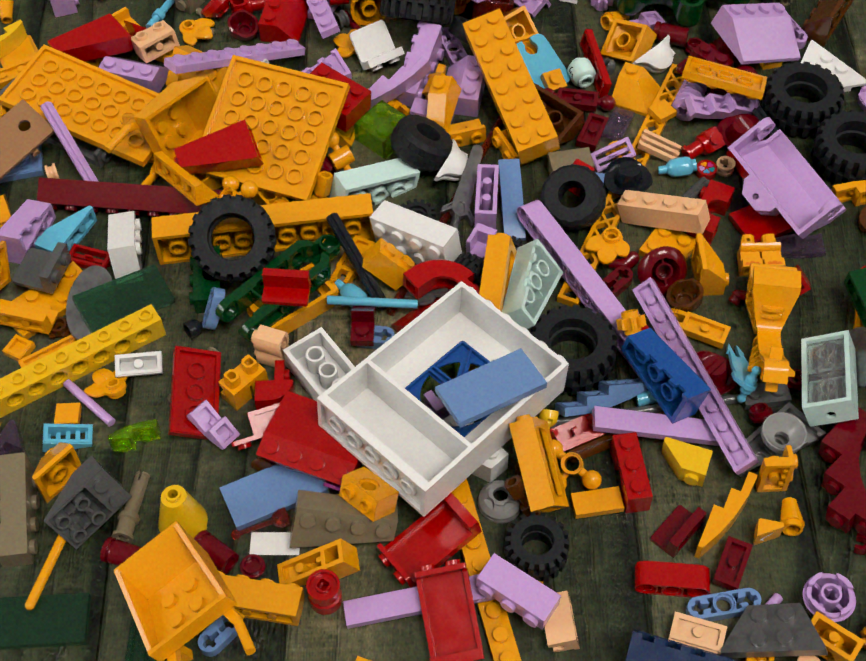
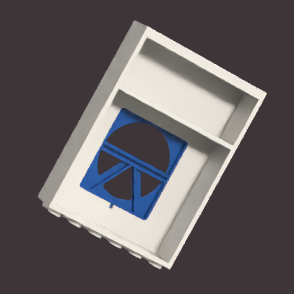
(387, 427)

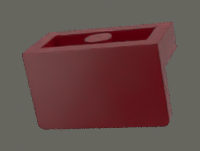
(678, 529)

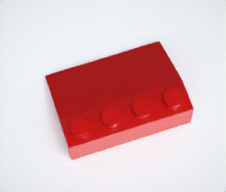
(301, 445)

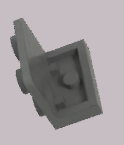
(43, 269)

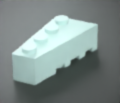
(379, 179)
(530, 283)

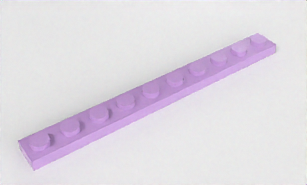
(713, 407)

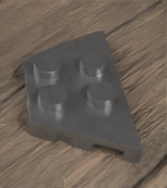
(773, 632)

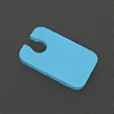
(542, 61)

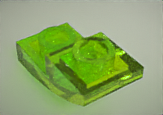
(127, 437)

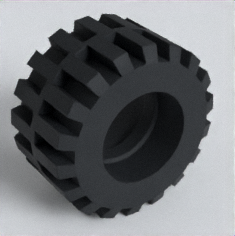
(541, 529)

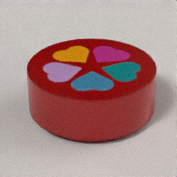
(706, 169)

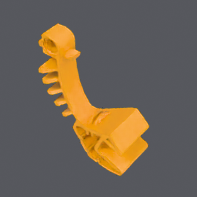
(769, 300)

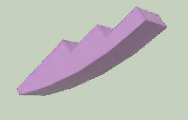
(400, 82)
(720, 106)

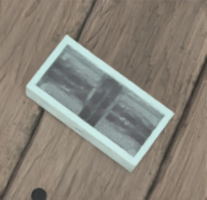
(829, 378)

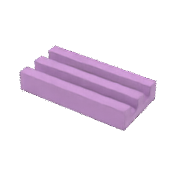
(610, 147)

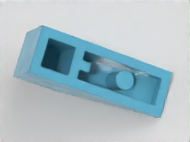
(67, 231)

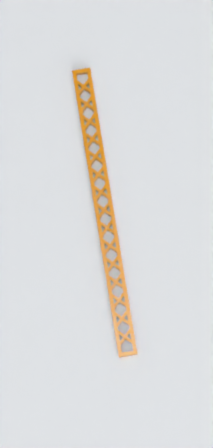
(663, 93)

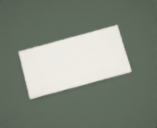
(271, 544)

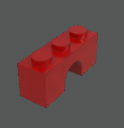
(718, 201)
(634, 479)

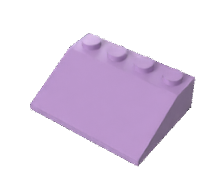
(757, 32)

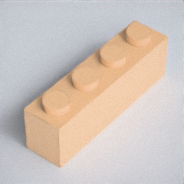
(663, 211)

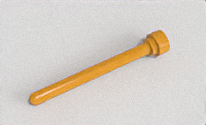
(45, 573)

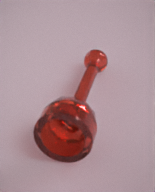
(279, 519)

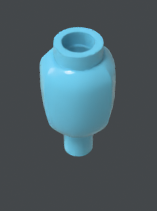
(679, 167)
(349, 290)

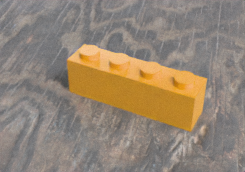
(266, 599)

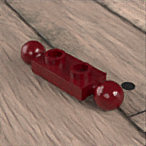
(584, 99)

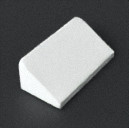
(138, 364)

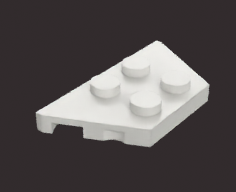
(818, 55)

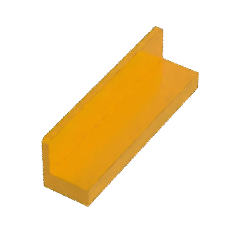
(180, 179)
(27, 316)

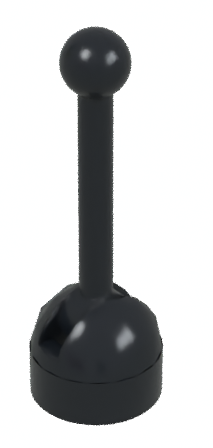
(193, 328)

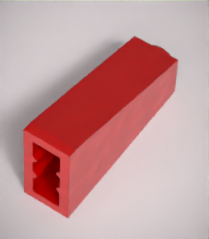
(94, 40)
(221, 150)

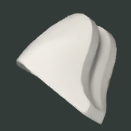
(657, 58)
(454, 165)

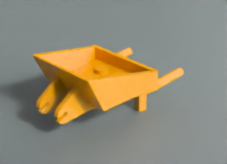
(171, 118)
(176, 594)

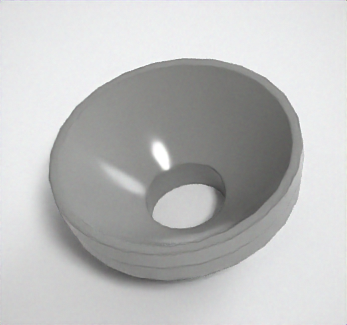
(786, 425)
(496, 510)

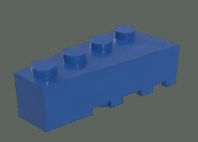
(665, 375)

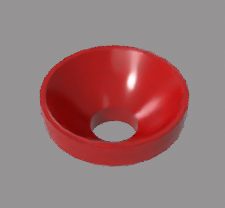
(215, 8)

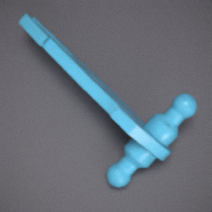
(740, 375)

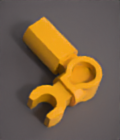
(323, 185)

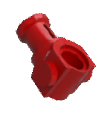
(248, 5)
(704, 143)

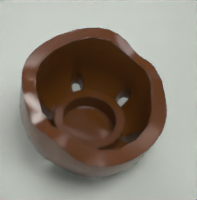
(684, 300)

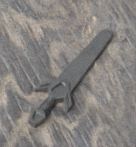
(461, 202)

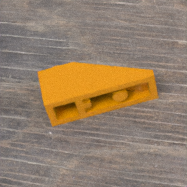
(442, 100)
(335, 556)

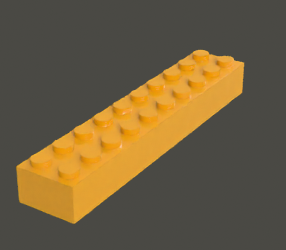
(291, 221)

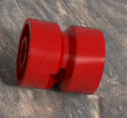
(324, 591)

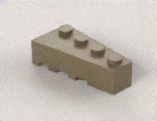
(17, 511)
(328, 517)

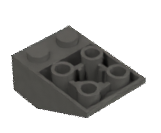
(86, 502)

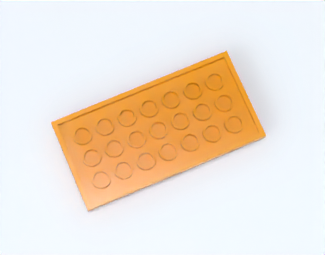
(85, 99)

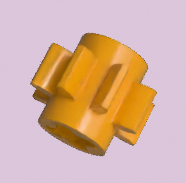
(631, 321)

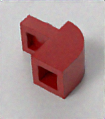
(272, 391)

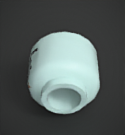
(581, 72)

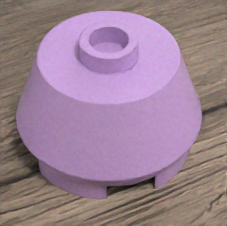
(830, 596)

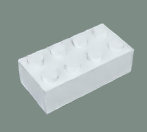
(415, 234)
(316, 362)

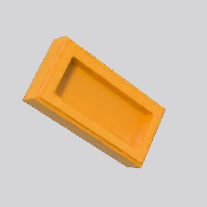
(597, 502)

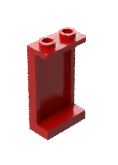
(430, 540)
(449, 612)

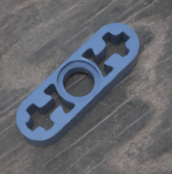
(729, 596)

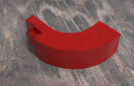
(435, 275)

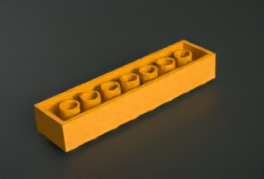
(511, 86)

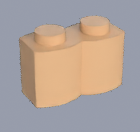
(269, 344)

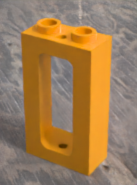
(497, 268)
(306, 313)
(538, 464)

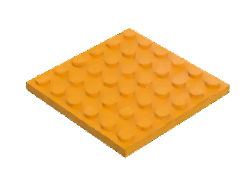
(290, 120)

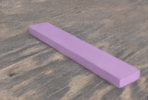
(651, 425)
(392, 605)

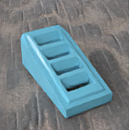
(67, 429)

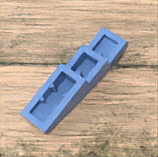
(511, 197)
(608, 395)

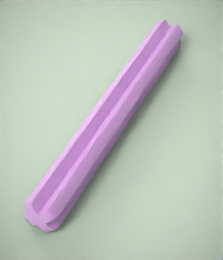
(68, 142)

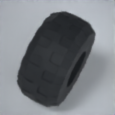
(421, 143)
(574, 177)

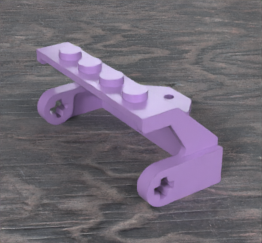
(783, 180)

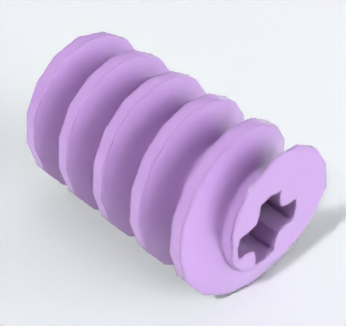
(685, 90)

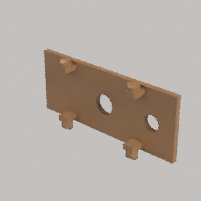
(18, 144)

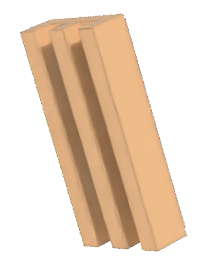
(659, 143)

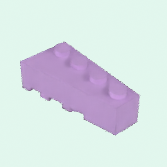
(426, 44)

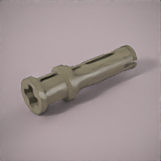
(129, 516)

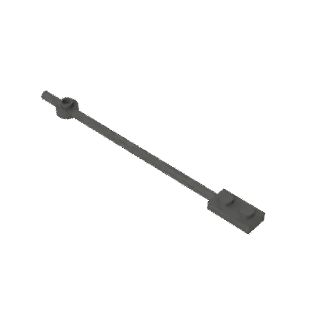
(772, 399)

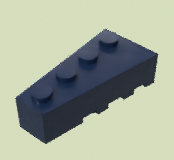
(655, 648)

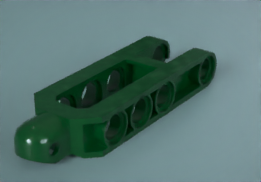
(251, 291)

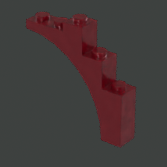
(843, 477)

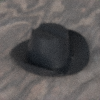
(627, 174)

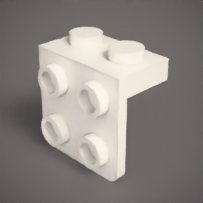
(374, 46)

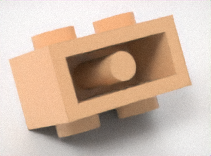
(154, 41)

